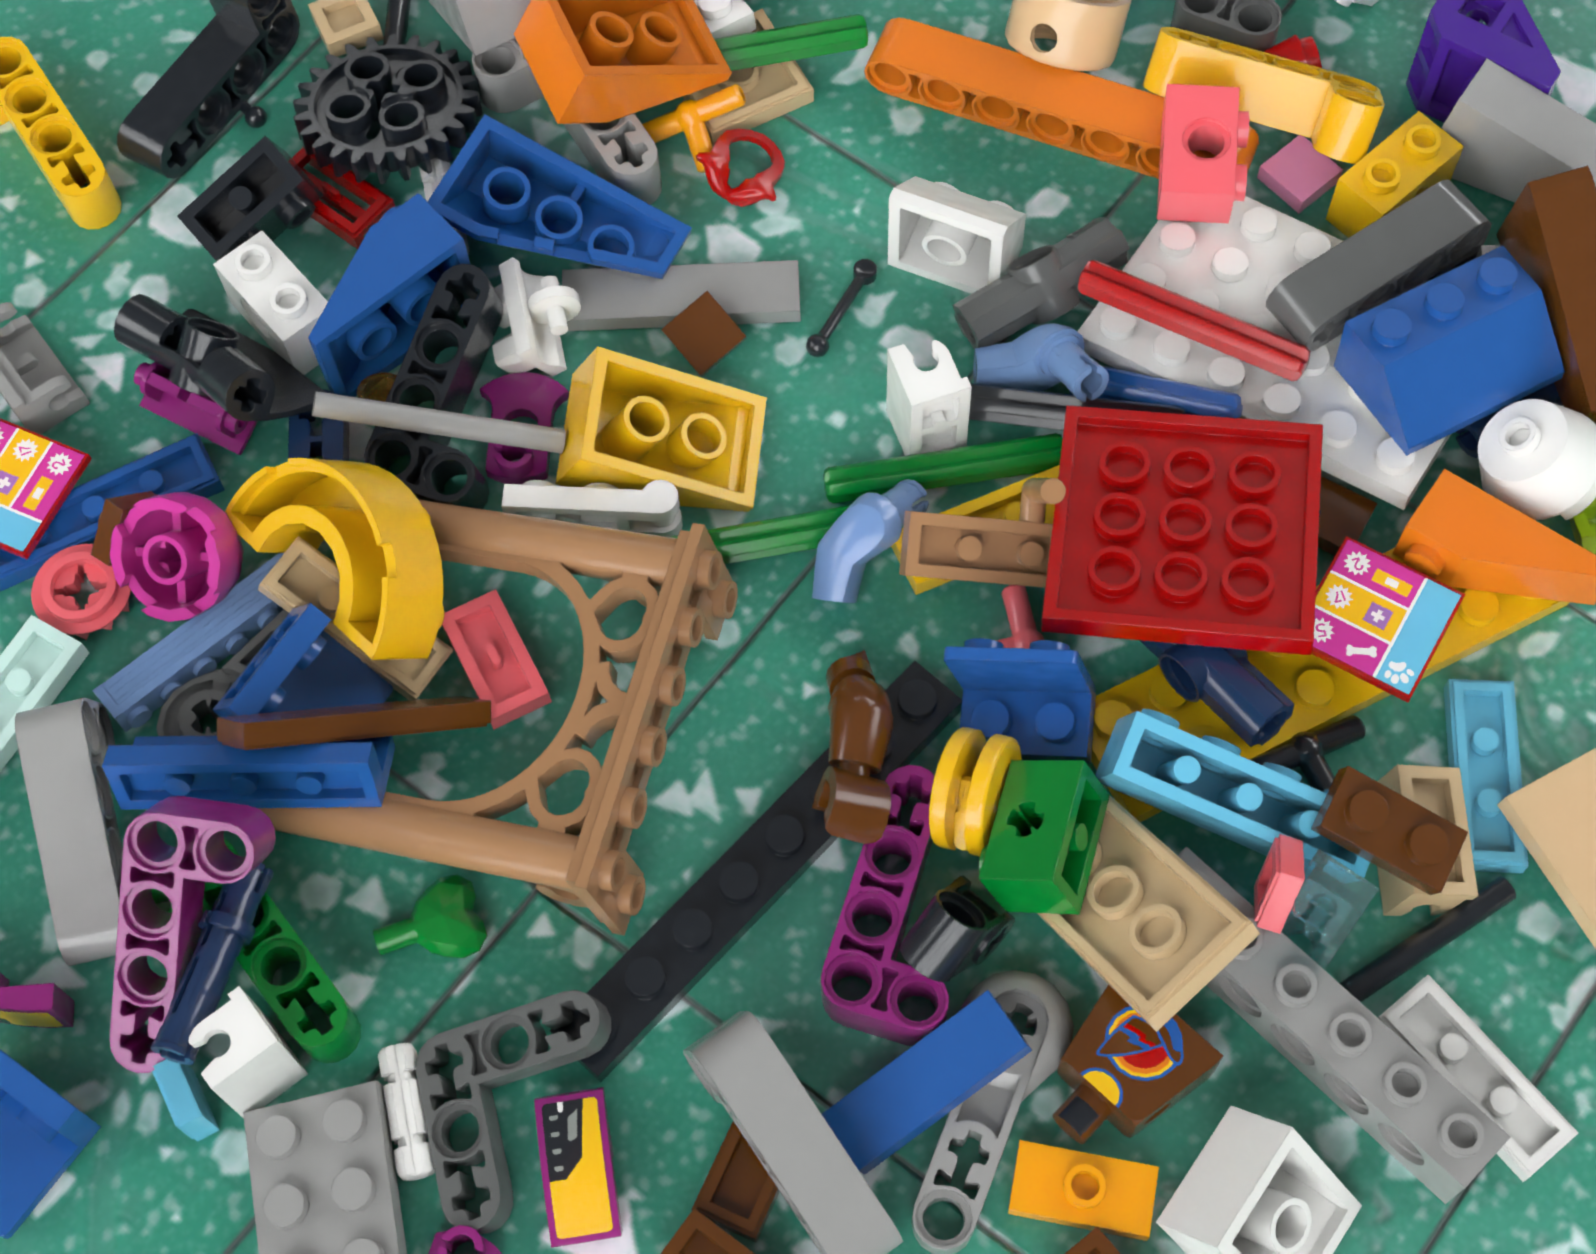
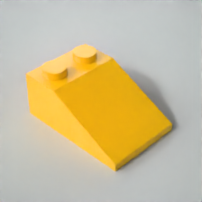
(655, 423)

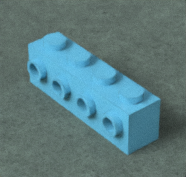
(1215, 786)

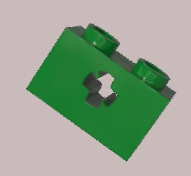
(1044, 836)

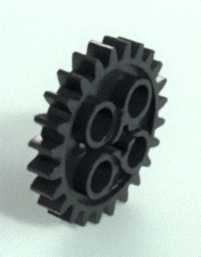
(387, 108)

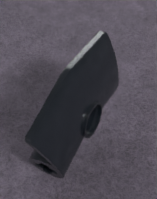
(215, 361)

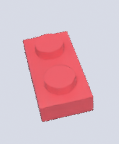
(495, 658)

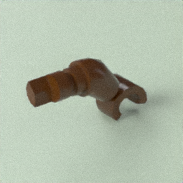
(859, 738)

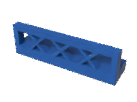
(276, 777)

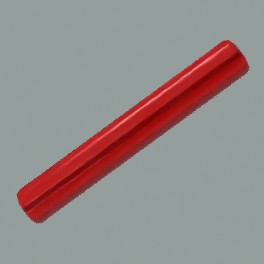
(1194, 320)

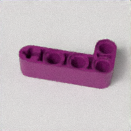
(891, 899)
(172, 936)

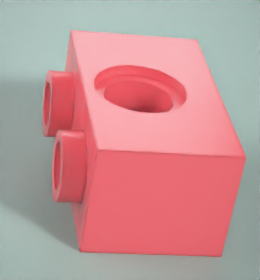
(1196, 186)

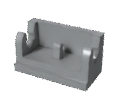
(33, 377)

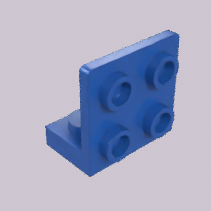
(302, 671)
(1027, 694)
(37, 1141)

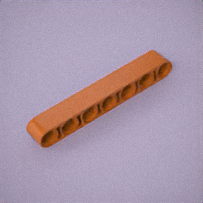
(1024, 96)

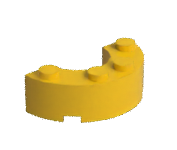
(378, 539)

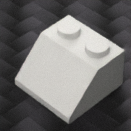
(951, 234)
(1258, 1194)

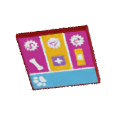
(33, 485)
(1380, 618)

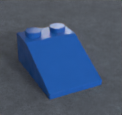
(384, 294)

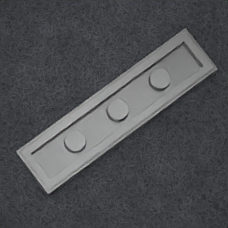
(631, 301)

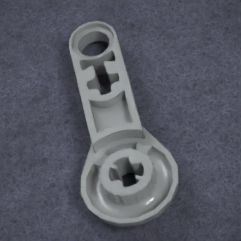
(993, 1109)

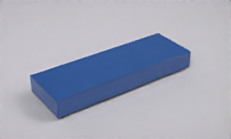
(926, 1082)

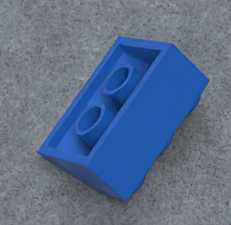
(1451, 350)

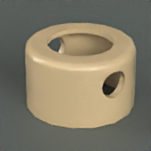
(1084, 31)

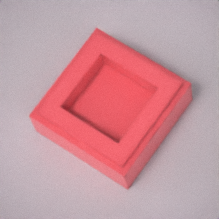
(1279, 883)

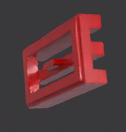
(350, 232)

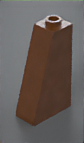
(1555, 243)

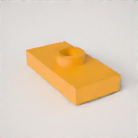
(1083, 1190)

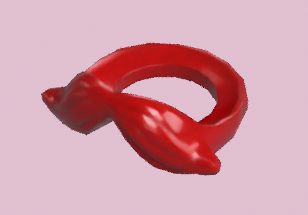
(751, 189)

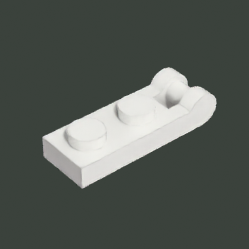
(599, 504)

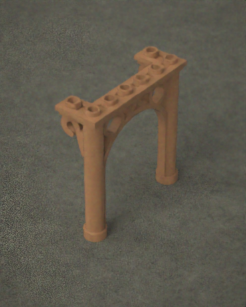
(684, 597)

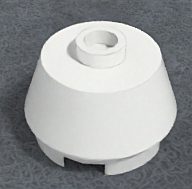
(1539, 459)

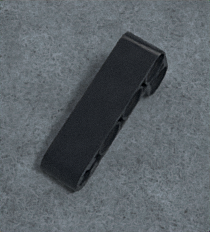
(208, 84)
(445, 383)

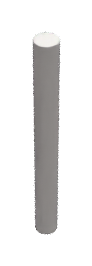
(438, 422)

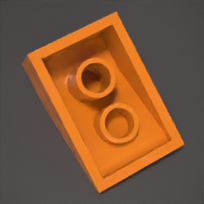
(617, 55)

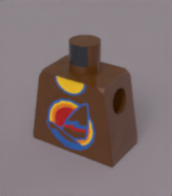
(1129, 1069)

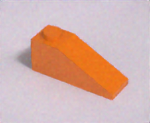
(1491, 547)

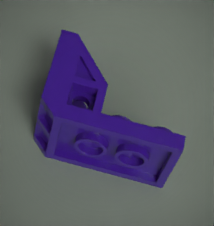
(1459, 43)

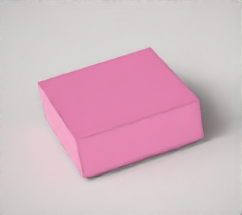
(1299, 173)

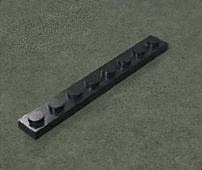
(745, 883)

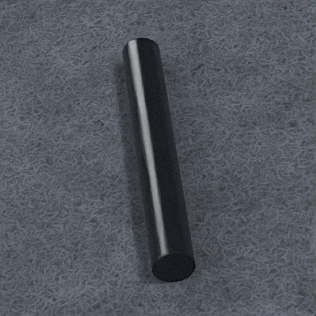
(1429, 939)

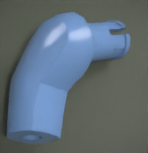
(1040, 361)
(860, 535)

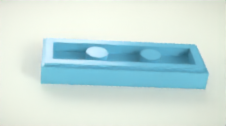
(1486, 749)

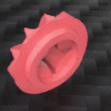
(63, 577)

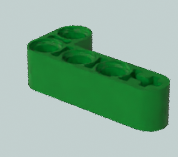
(274, 946)

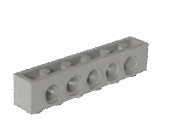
(1354, 1056)

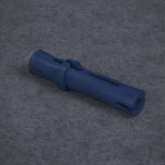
(223, 935)

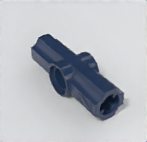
(1227, 686)

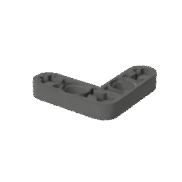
(480, 1074)

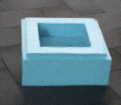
(185, 1099)

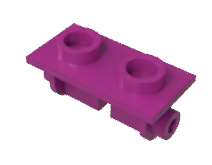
(190, 409)

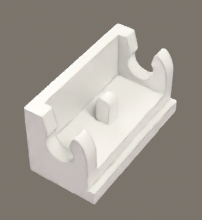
(927, 406)
(258, 1060)

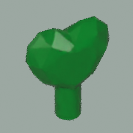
(439, 922)

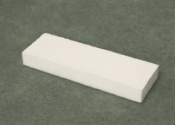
(1481, 1072)

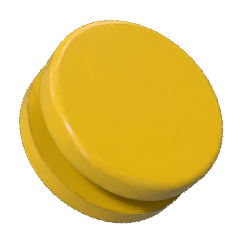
(969, 788)

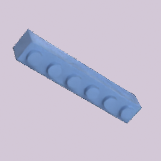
(189, 651)

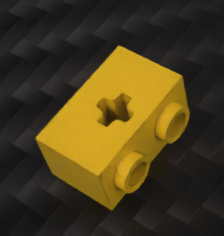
(1393, 173)

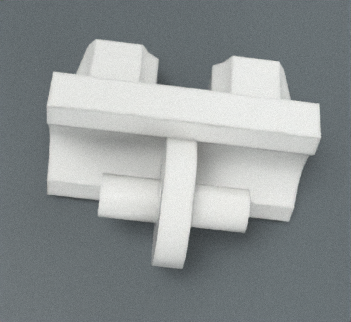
(537, 317)

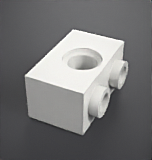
(273, 298)

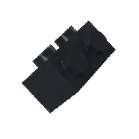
(254, 195)

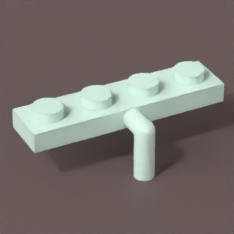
(33, 675)

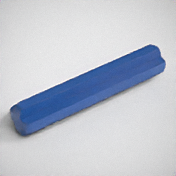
(1155, 390)

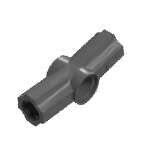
(1038, 284)

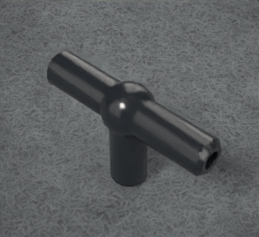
(1308, 750)

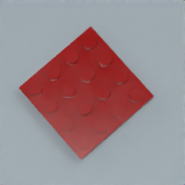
(1186, 530)

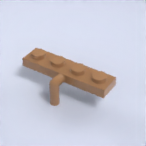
(984, 547)

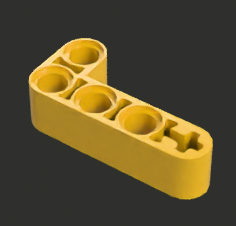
(1277, 91)
(54, 139)

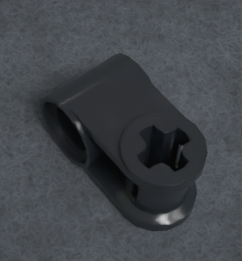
(954, 932)

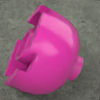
(177, 555)

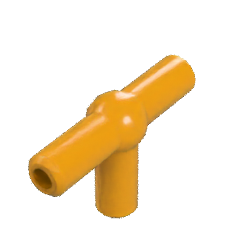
(691, 118)

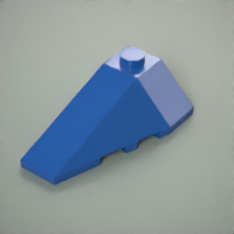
(537, 201)

